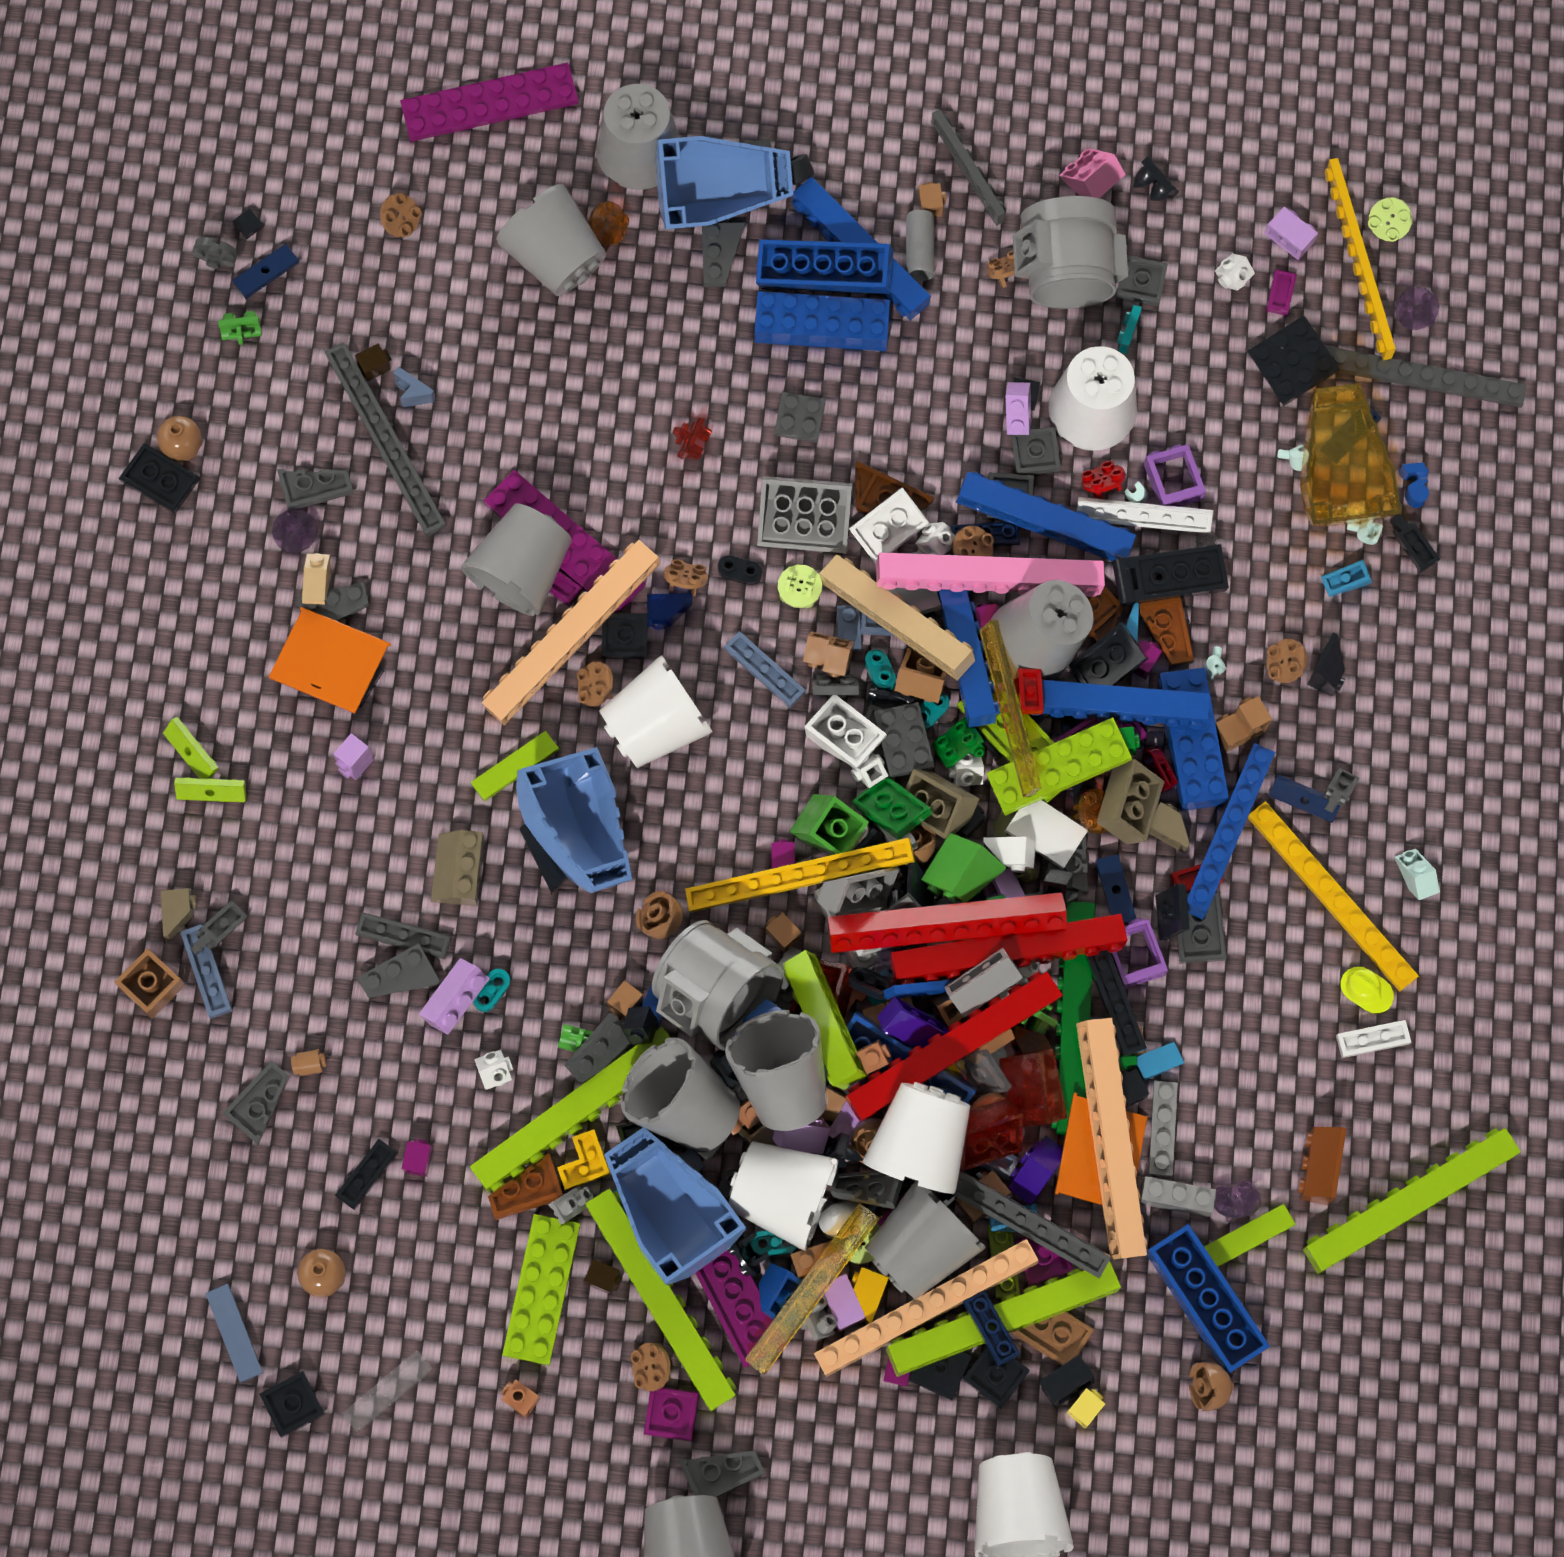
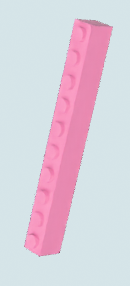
(984, 573)

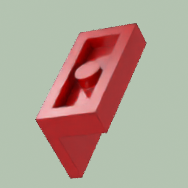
(1029, 691)

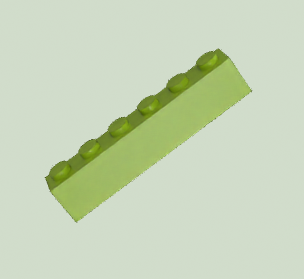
(818, 1002)

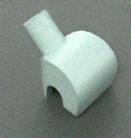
(1294, 455)
(1139, 496)
(1366, 531)
(1214, 664)

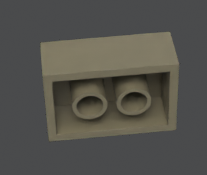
(1130, 802)

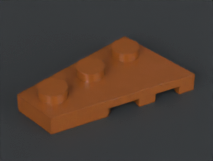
(1169, 629)
(529, 1190)

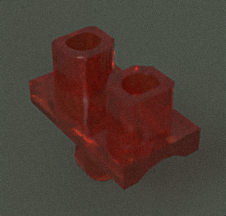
(696, 431)

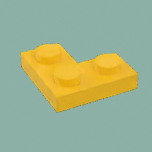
(590, 1163)

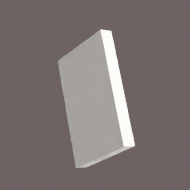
(889, 525)
(1052, 831)

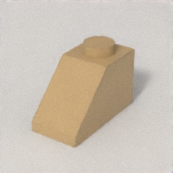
(316, 578)

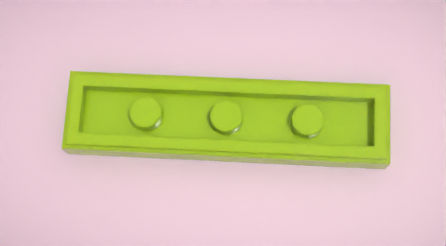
(506, 771)
(1250, 1235)

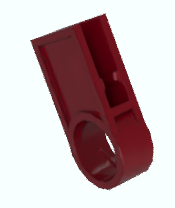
(1157, 763)

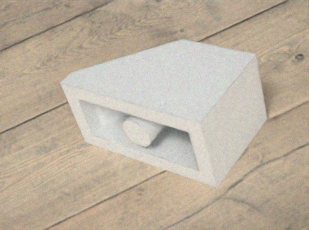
(1013, 852)

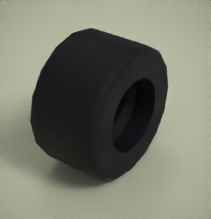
(801, 168)

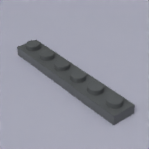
(965, 162)

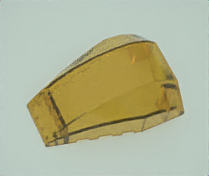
(1345, 461)

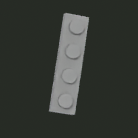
(1162, 1129)

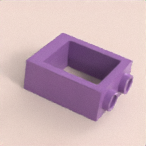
(1181, 497)
(1147, 974)

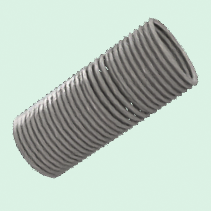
(920, 244)

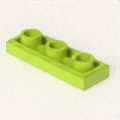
(190, 749)
(210, 789)
(998, 1243)

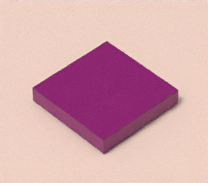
(1048, 1266)
(671, 1414)

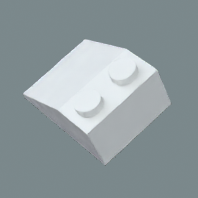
(844, 732)

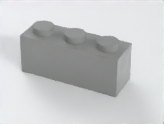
(983, 982)
(1177, 1196)

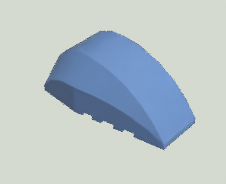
(717, 179)
(575, 818)
(671, 1207)

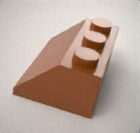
(1321, 1164)

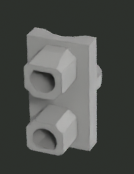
(571, 1204)
(819, 1322)

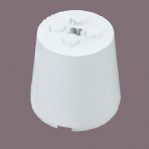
(1090, 412)
(653, 716)
(921, 1137)
(782, 1190)
(1020, 1508)

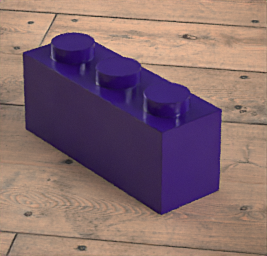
(909, 1023)

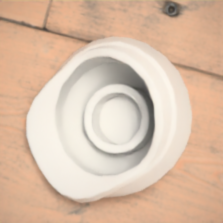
(835, 1216)

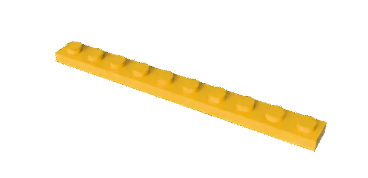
(1361, 265)
(800, 875)
(1332, 896)

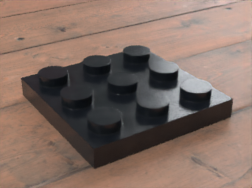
(1293, 360)

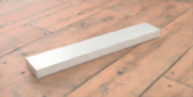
(1147, 515)

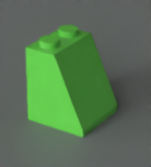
(828, 825)
(961, 869)

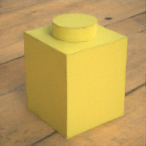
(1086, 1407)

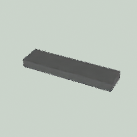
(402, 935)

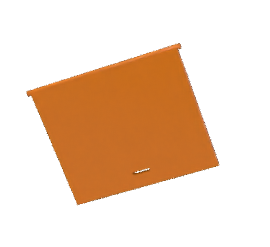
(331, 658)
(1078, 1163)

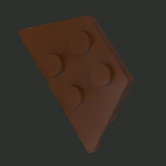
(875, 487)
(1105, 614)

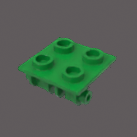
(958, 743)

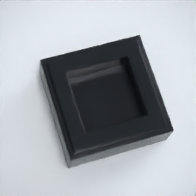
(248, 223)

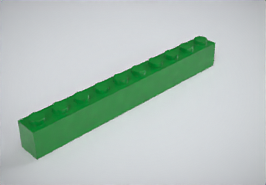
(1073, 1008)

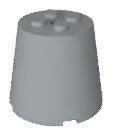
(629, 135)
(553, 241)
(519, 559)
(1045, 627)
(780, 1068)
(680, 1097)
(921, 1243)
(686, 1528)

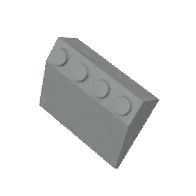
(804, 514)

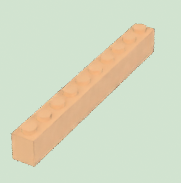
(571, 632)
(1111, 1138)
(926, 1308)

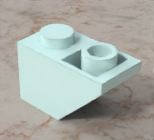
(1418, 874)

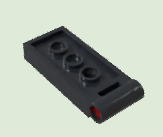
(1180, 573)

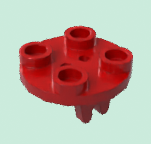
(1103, 478)

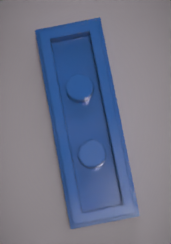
(917, 989)

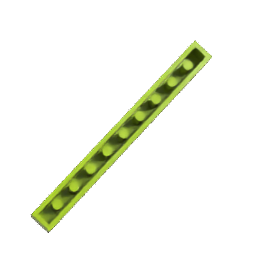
(559, 1120)
(1411, 1200)
(662, 1303)
(1015, 1312)

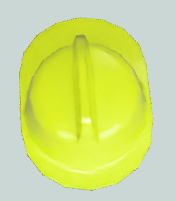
(1367, 989)

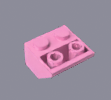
(1093, 173)

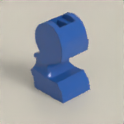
(1416, 492)

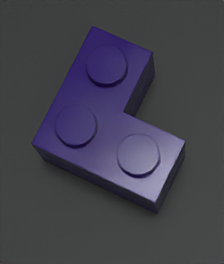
(1037, 1169)

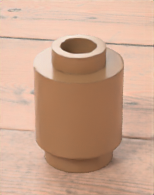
(308, 1062)

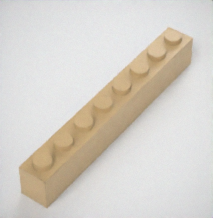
(898, 617)

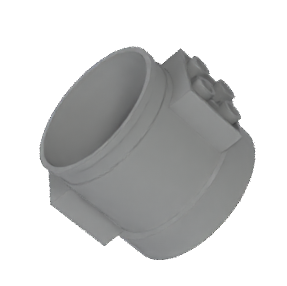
(1070, 252)
(714, 981)

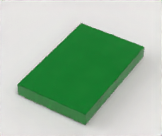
(892, 807)

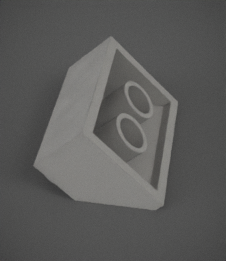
(857, 892)

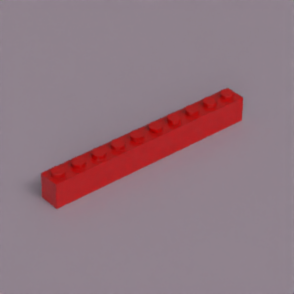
(947, 922)
(959, 957)
(955, 1045)

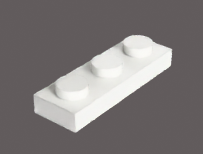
(1373, 1039)

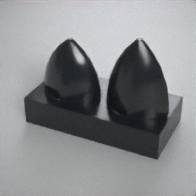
(1150, 173)
(839, 1149)

